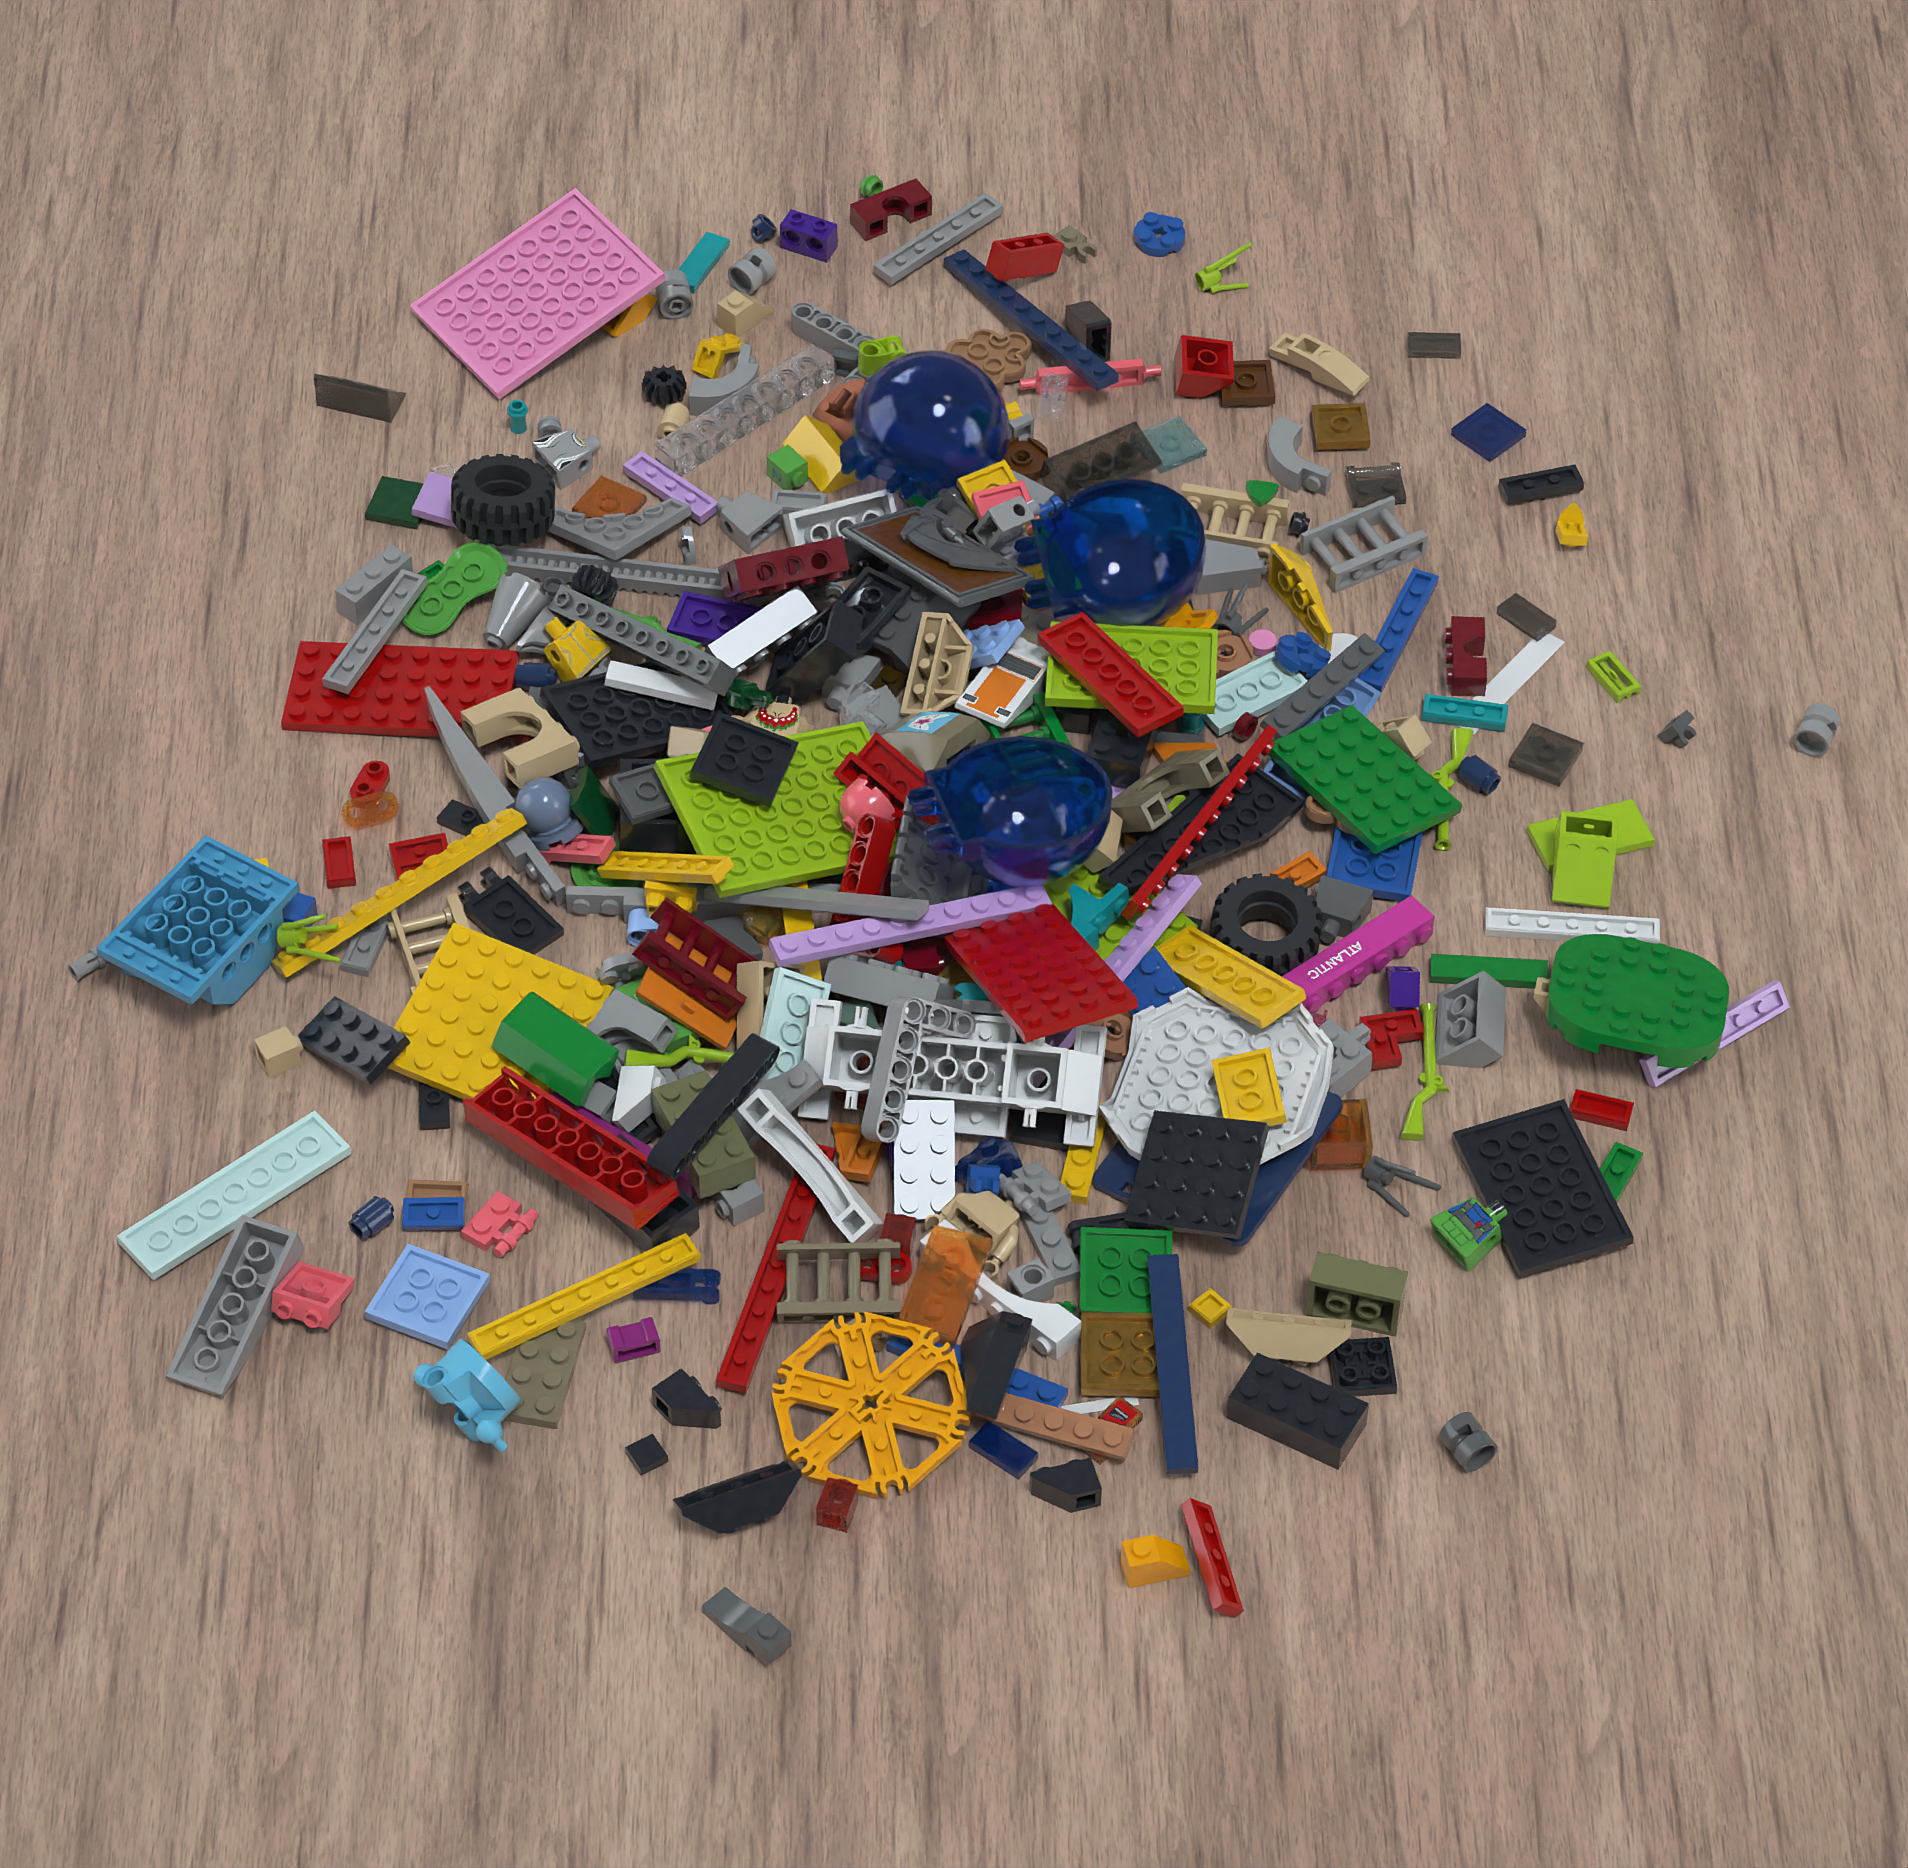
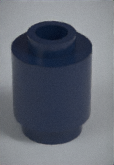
(535, 675)
(1479, 774)
(371, 1217)

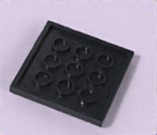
(1196, 1174)

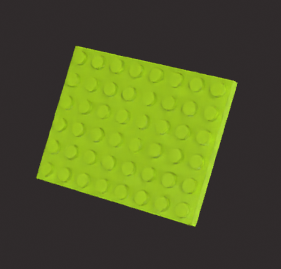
(780, 844)

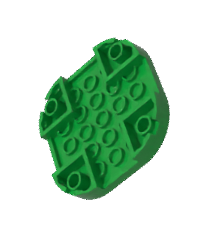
(1637, 998)

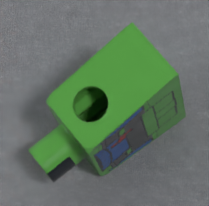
(1469, 1230)

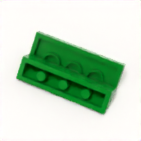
(554, 1048)

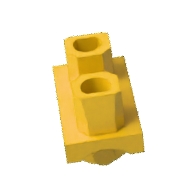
(676, 891)

